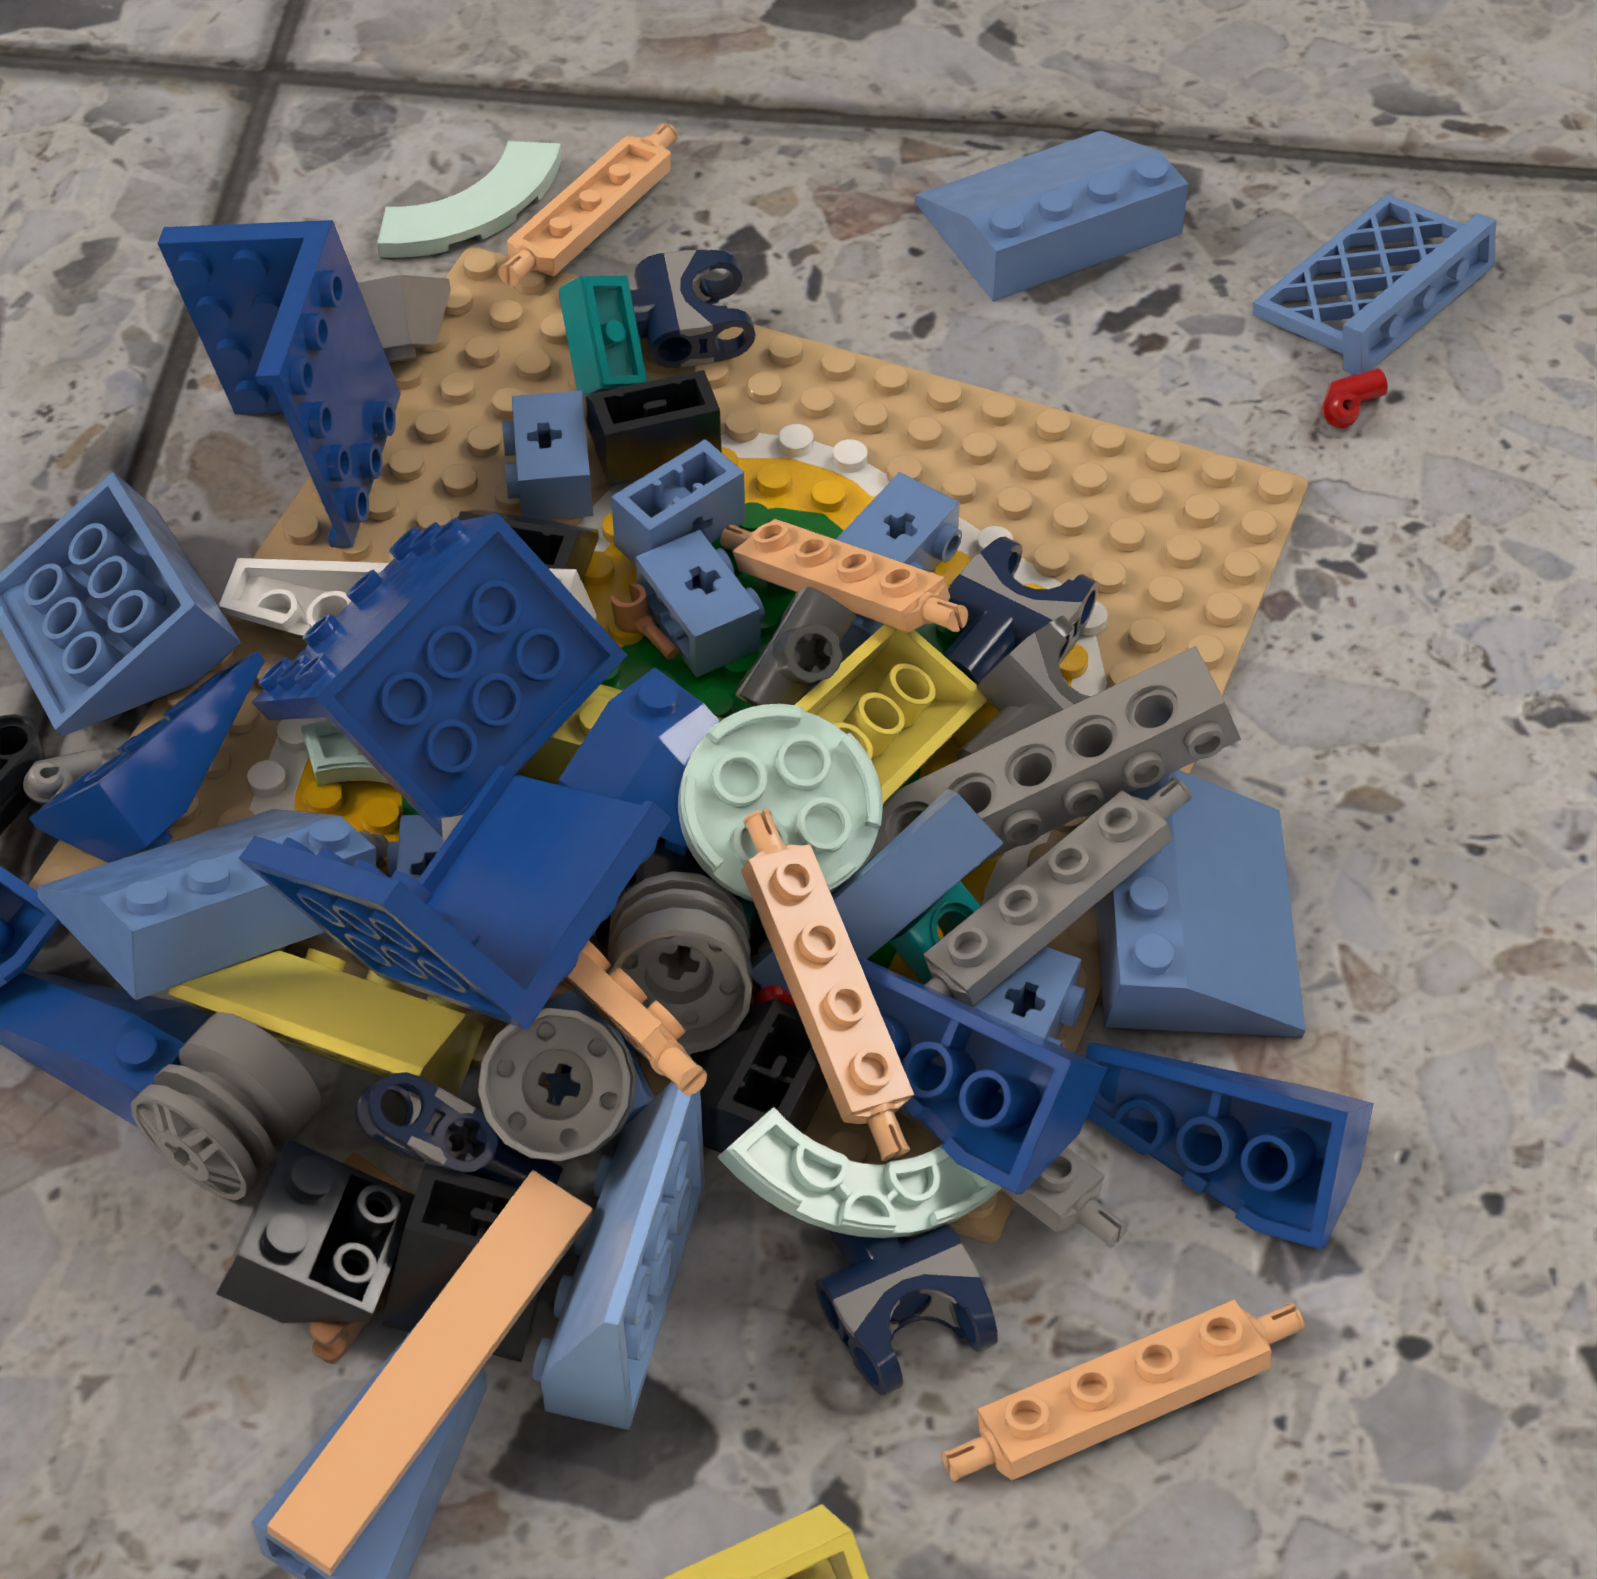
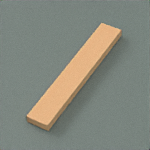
(429, 1374)

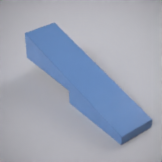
(903, 878)

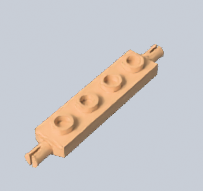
(588, 205)
(852, 576)
(827, 984)
(649, 1030)
(1122, 1390)

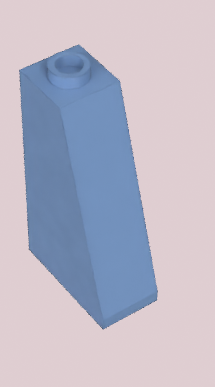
(399, 1527)

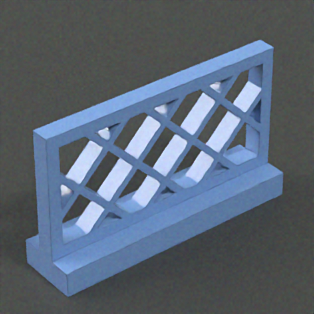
(1407, 297)

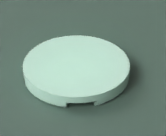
(798, 768)

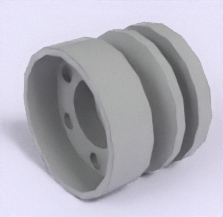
(688, 951)
(226, 1105)
(523, 1108)

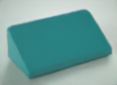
(602, 333)

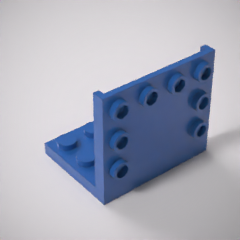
(294, 341)
(447, 663)
(497, 904)

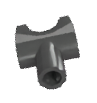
(799, 651)
(1026, 686)

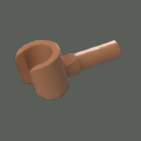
(637, 617)

